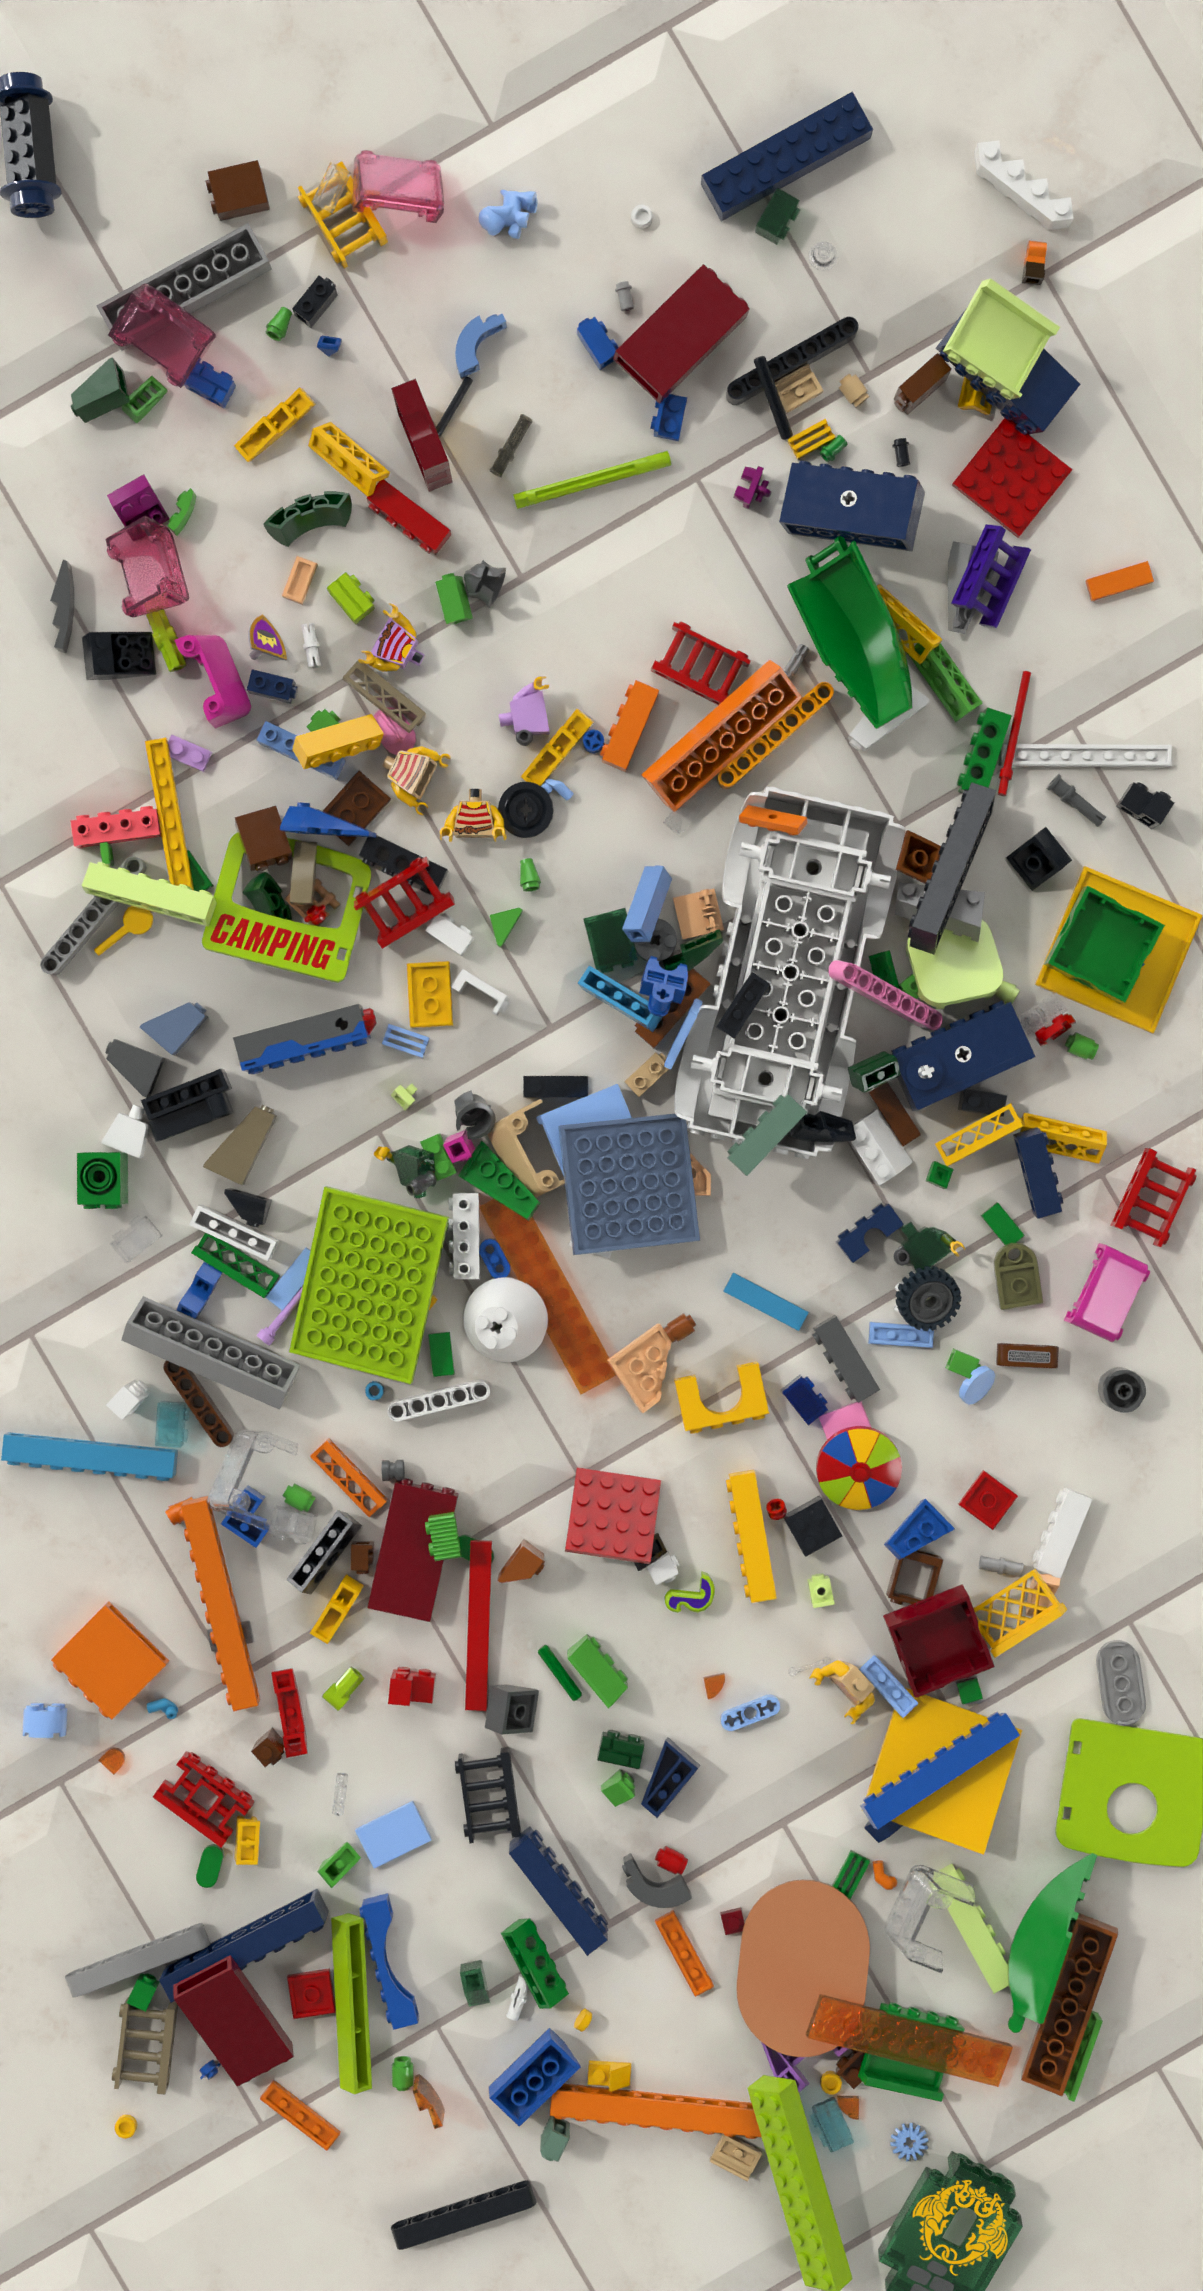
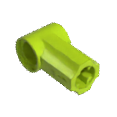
(340, 1691)

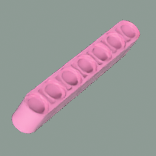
(885, 995)

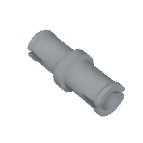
(1001, 1566)

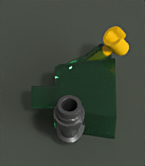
(413, 1167)
(924, 1246)

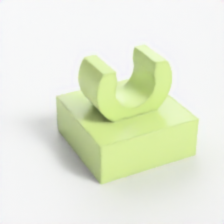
(404, 1096)

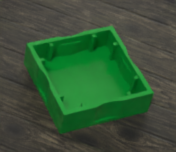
(1104, 944)

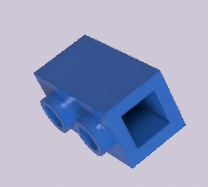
(597, 342)

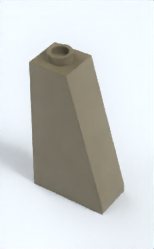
(241, 1148)

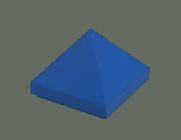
(329, 345)

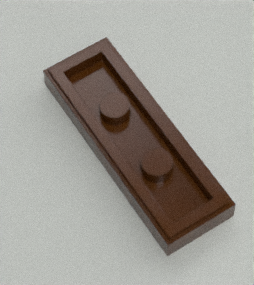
(894, 1113)

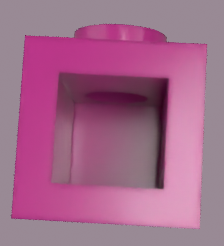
(459, 1147)

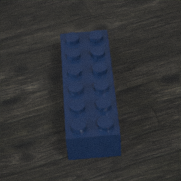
(559, 1890)

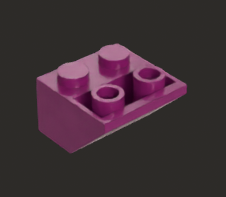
(137, 500)

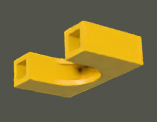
(751, 1402)

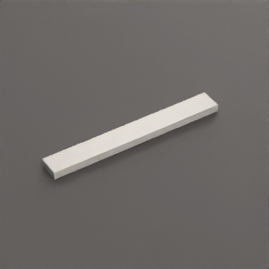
(1089, 755)

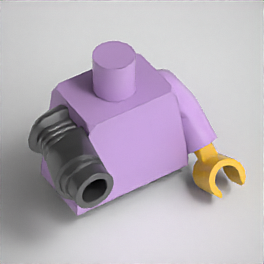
(527, 713)

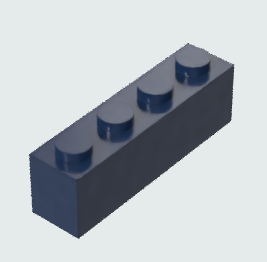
(1037, 1172)

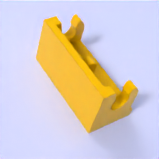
(247, 1841)

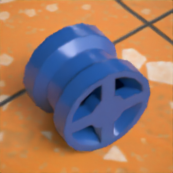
(592, 739)

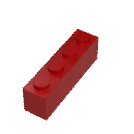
(408, 516)

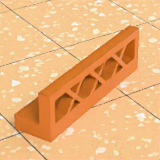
(355, 1474)

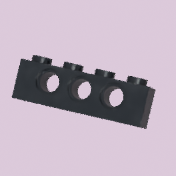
(396, 853)
(186, 1094)
(324, 1552)

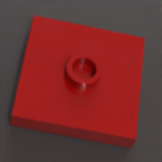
(987, 1499)
(311, 1993)

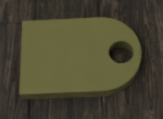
(1017, 1278)

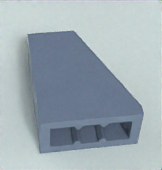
(176, 1026)

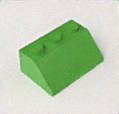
(598, 1670)

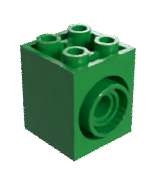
(95, 1192)

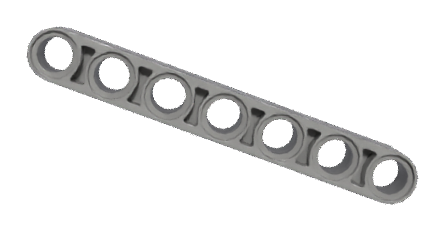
(89, 927)
(137, 1960)

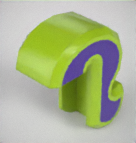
(692, 1600)

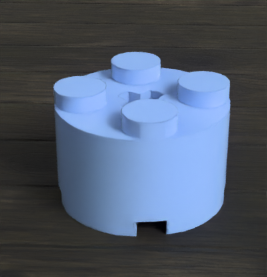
(44, 1721)

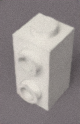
(449, 934)

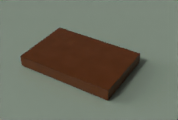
(358, 803)

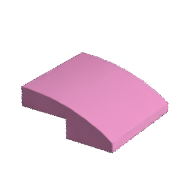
(845, 1417)

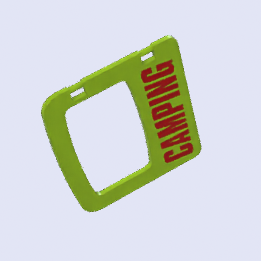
(279, 941)

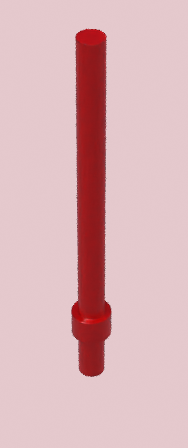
(1007, 772)

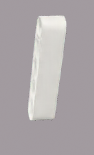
(431, 1407)

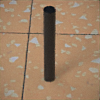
(453, 405)

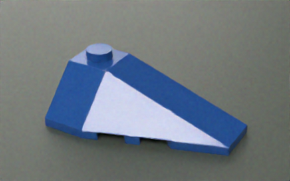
(309, 820)

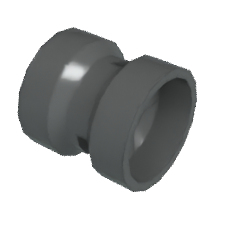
(393, 1470)

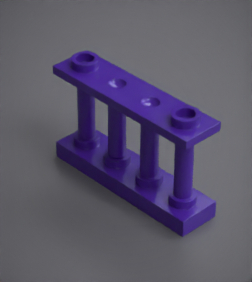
(977, 569)

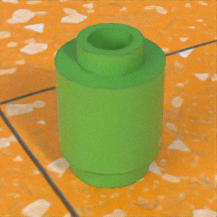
(1081, 1046)
(298, 1497)
(402, 2073)

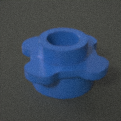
(209, 2070)

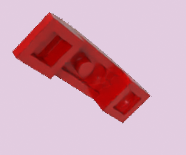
(290, 1712)

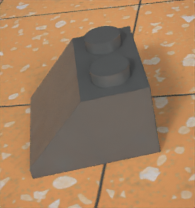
(511, 1709)

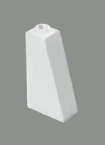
(866, 734)

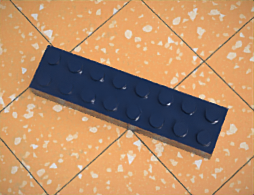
(786, 156)
(253, 1940)

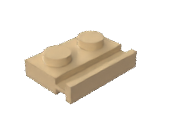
(798, 388)
(735, 2156)

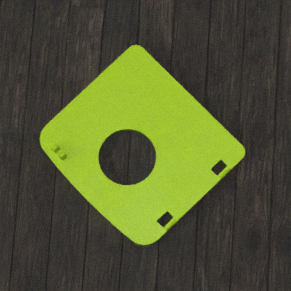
(1123, 1755)

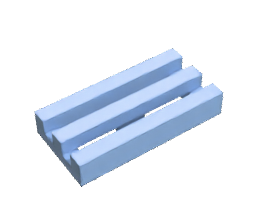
(388, 1035)

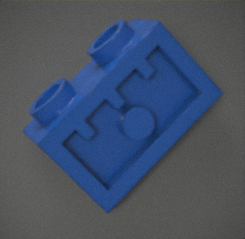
(669, 417)

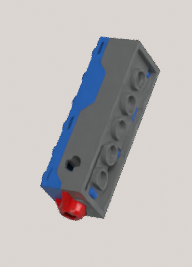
(304, 1038)

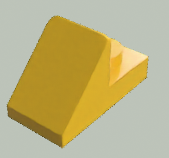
(610, 2074)

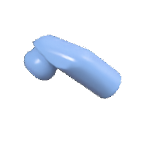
(560, 787)

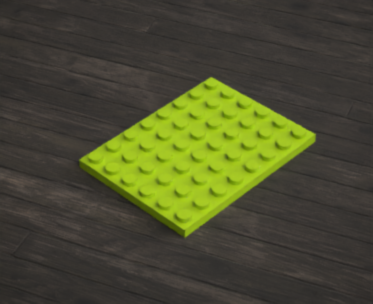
(368, 1284)

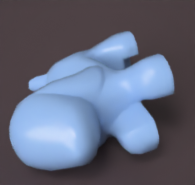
(509, 215)

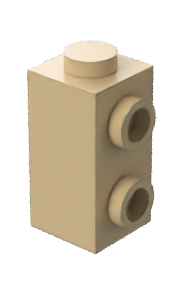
(647, 1074)

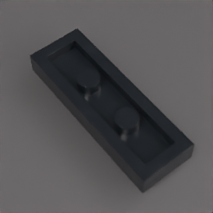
(743, 1005)

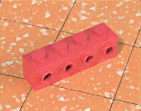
(115, 828)

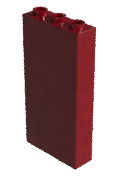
(681, 333)
(405, 1572)
(233, 2021)

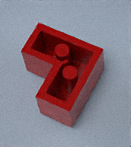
(411, 1686)

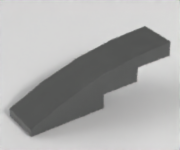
(64, 600)

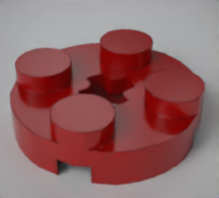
(1060, 1025)

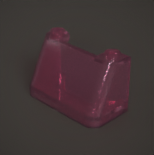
(398, 185)
(162, 333)
(149, 567)

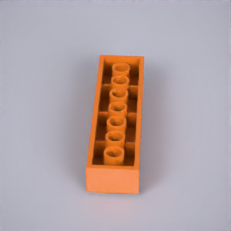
(722, 735)

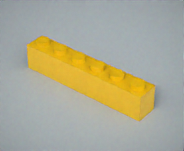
(752, 1536)

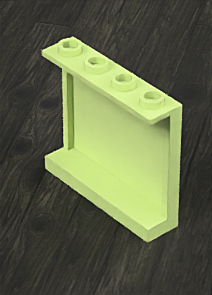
(999, 338)

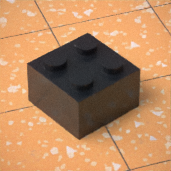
(812, 1526)

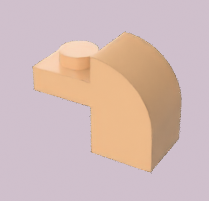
(1053, 1584)

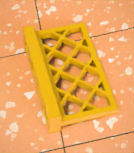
(1030, 1625)

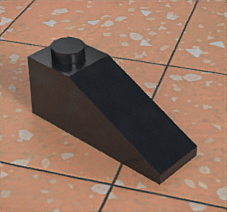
(555, 1086)

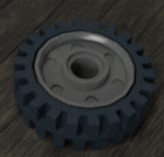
(920, 1286)

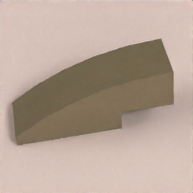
(303, 873)

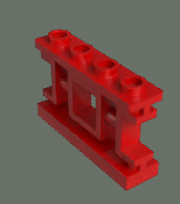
(193, 1812)

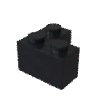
(1145, 806)

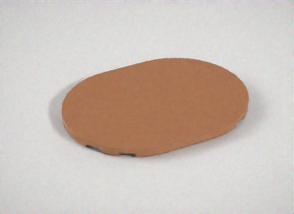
(793, 1948)

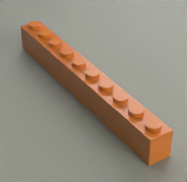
(220, 1603)
(655, 2109)

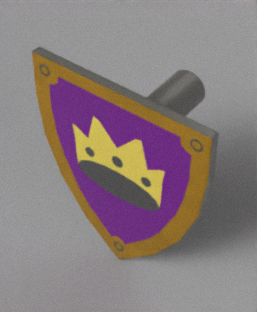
(265, 639)

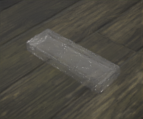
(680, 819)

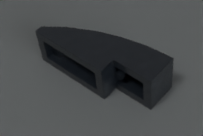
(823, 1128)

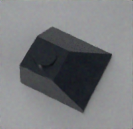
(249, 1206)

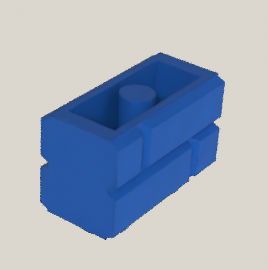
(211, 384)

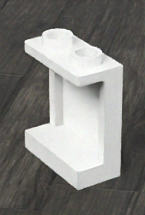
(465, 977)

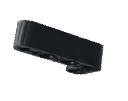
(191, 1117)

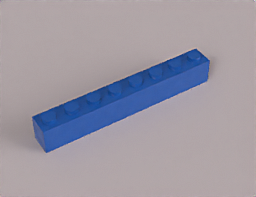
(939, 1770)

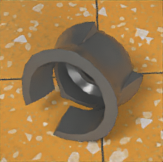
(484, 582)
(471, 1111)

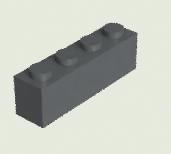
(845, 1358)

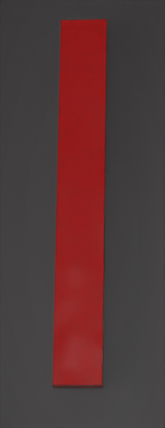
(478, 1625)

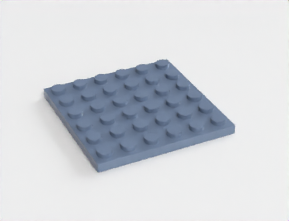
(628, 1183)

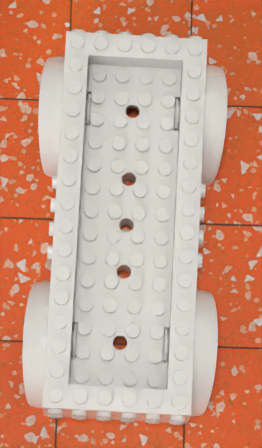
(771, 896)

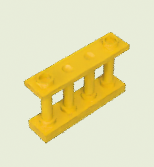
(375, 232)

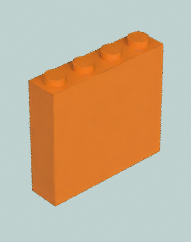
(109, 1661)

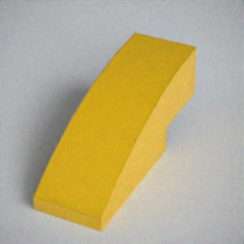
(336, 1609)

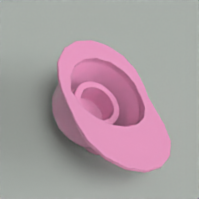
(394, 736)

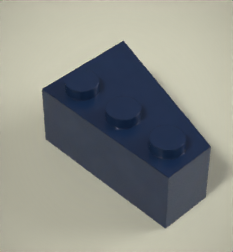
(669, 1777)

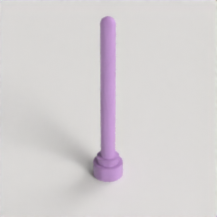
(267, 1335)

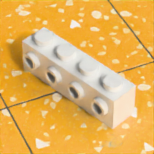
(466, 1236)

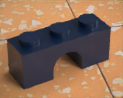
(853, 1242)

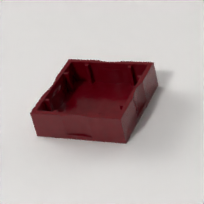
(422, 435)
(938, 1640)

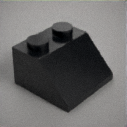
(1039, 858)

